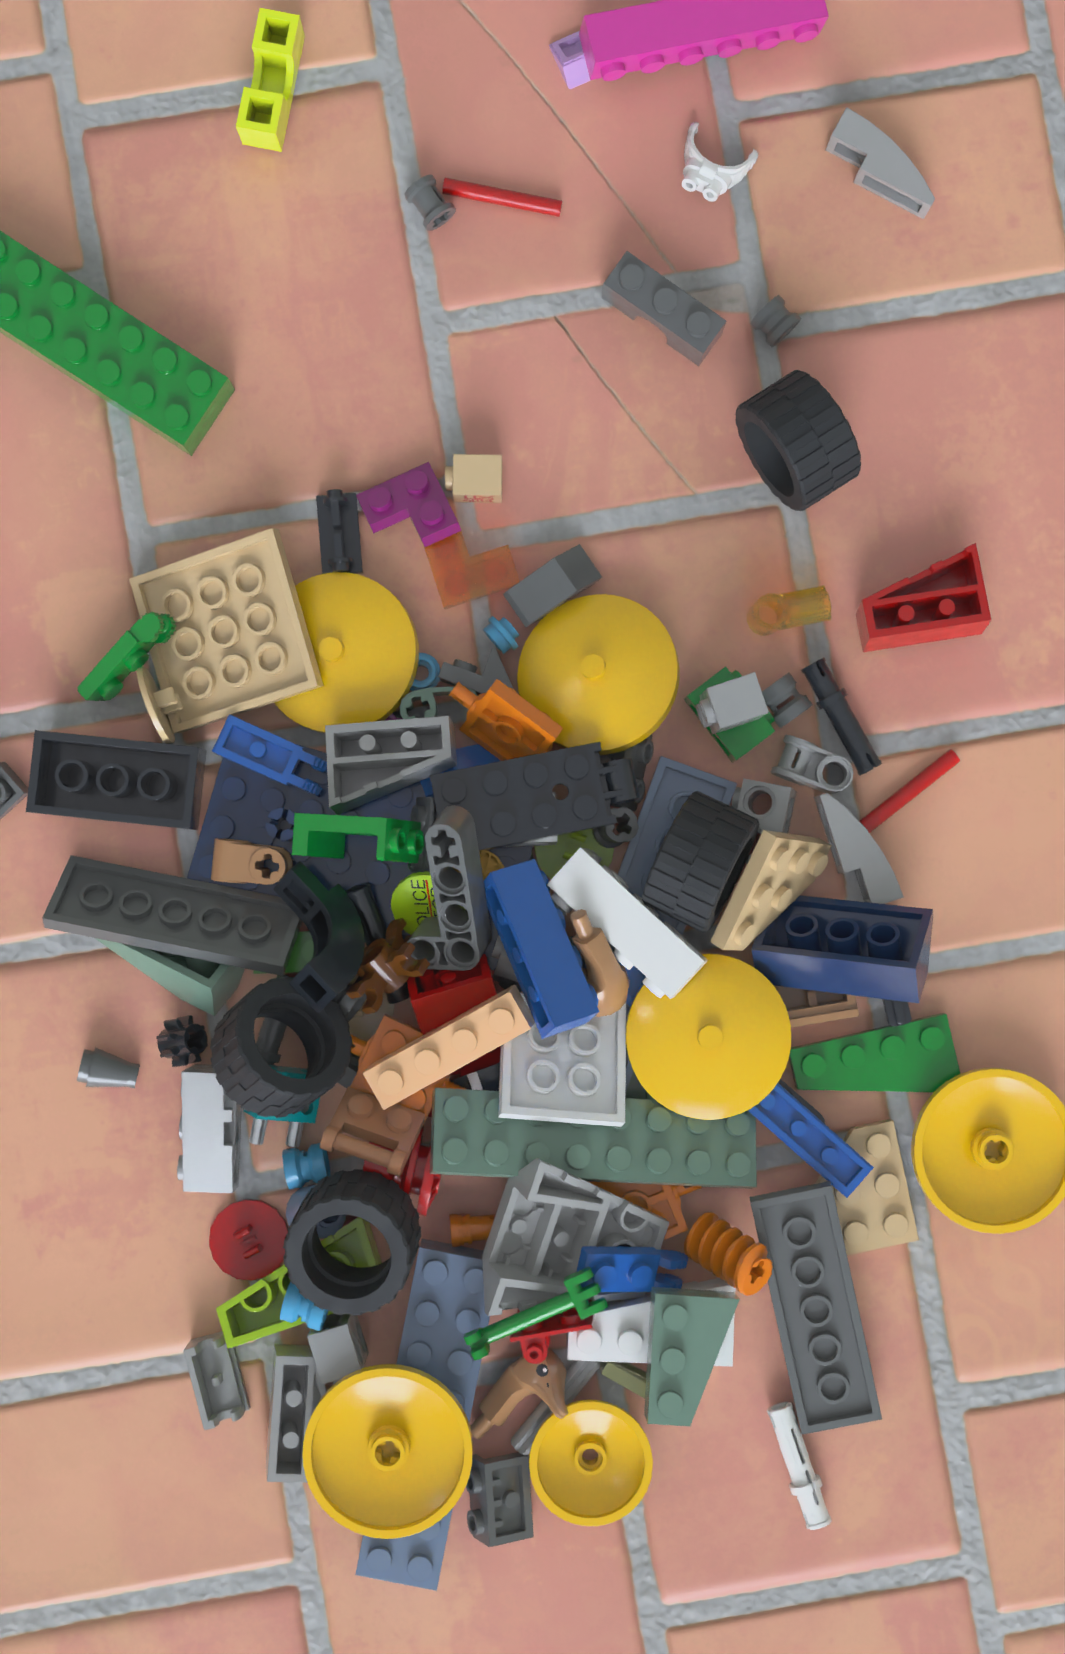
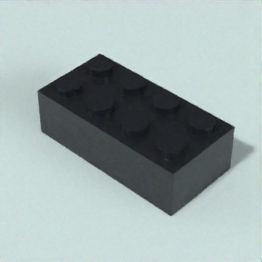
(116, 780)

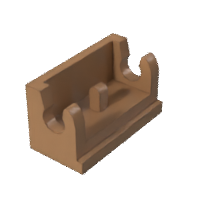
(815, 1007)

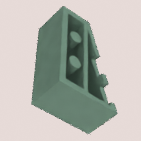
(682, 1350)

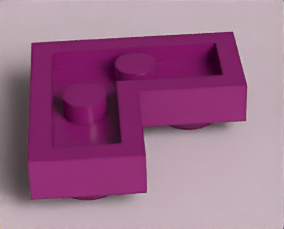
(414, 496)

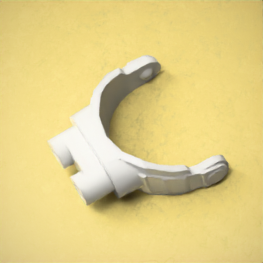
(707, 176)

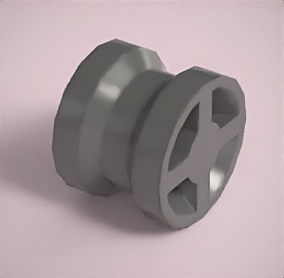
(775, 321)

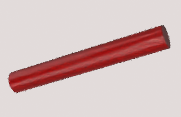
(502, 197)
(910, 790)

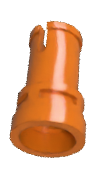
(468, 1229)

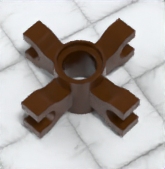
(386, 967)

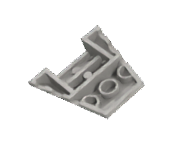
(541, 1233)

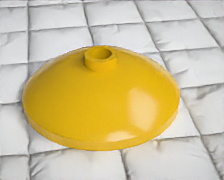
(594, 1489)

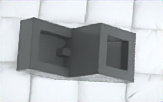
(552, 585)

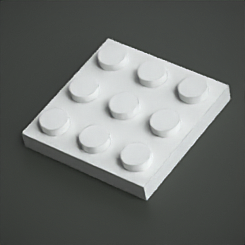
(567, 1075)

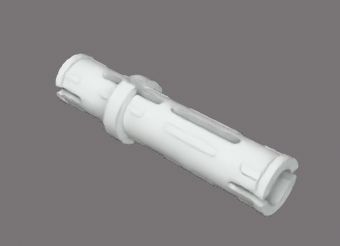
(804, 1482)

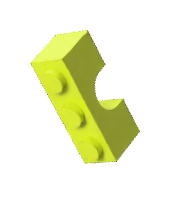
(268, 101)

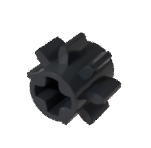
(182, 1041)

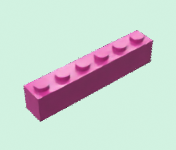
(687, 30)

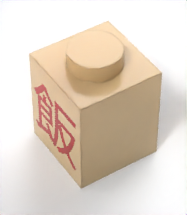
(475, 478)

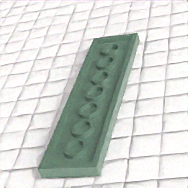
(647, 1149)

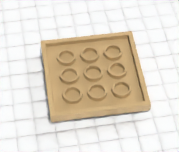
(236, 630)

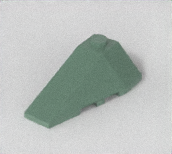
(190, 979)

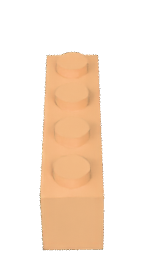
(449, 1047)

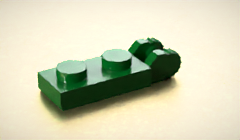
(126, 656)

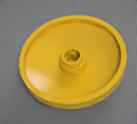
(361, 648)
(600, 671)
(713, 1043)
(991, 1150)
(387, 1451)

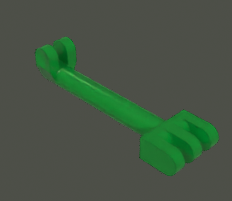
(576, 1296)

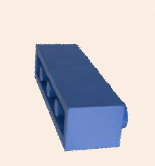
(539, 948)

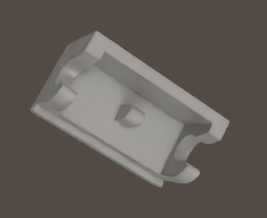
(216, 1380)

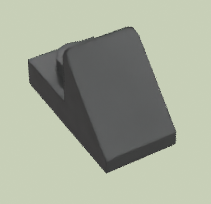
(466, 674)

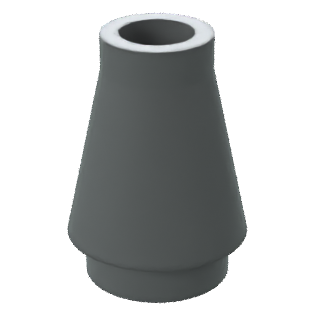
(106, 1070)

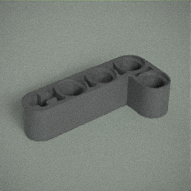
(449, 844)

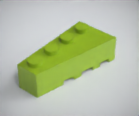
(258, 1308)

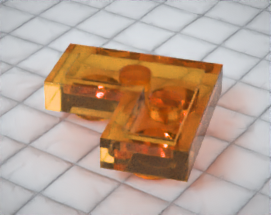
(467, 577)

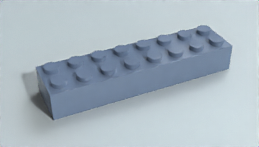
(441, 1308)

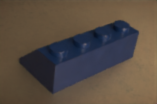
(847, 948)

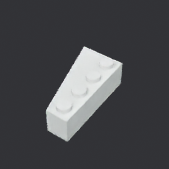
(627, 923)
(623, 1331)

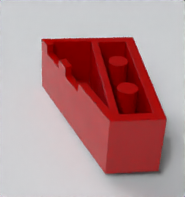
(927, 607)

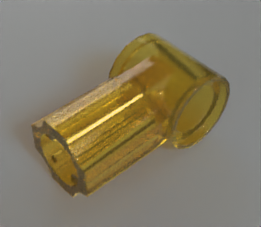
(792, 610)

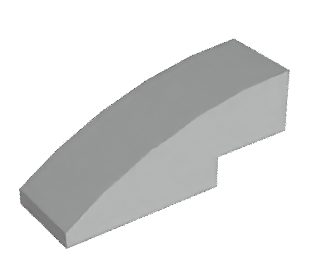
(881, 162)
(857, 851)

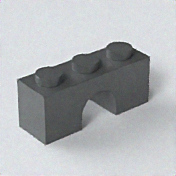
(645, 293)

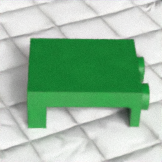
(325, 836)

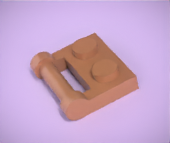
(365, 1118)

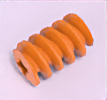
(728, 1254)

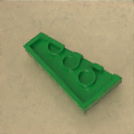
(880, 1059)

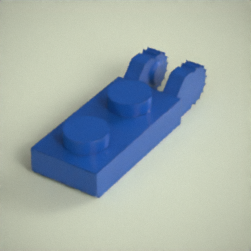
(266, 754)
(631, 1267)

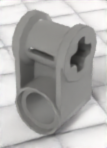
(810, 765)

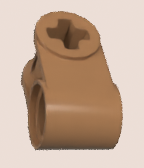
(244, 862)

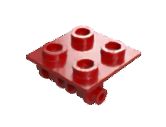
(536, 1338)

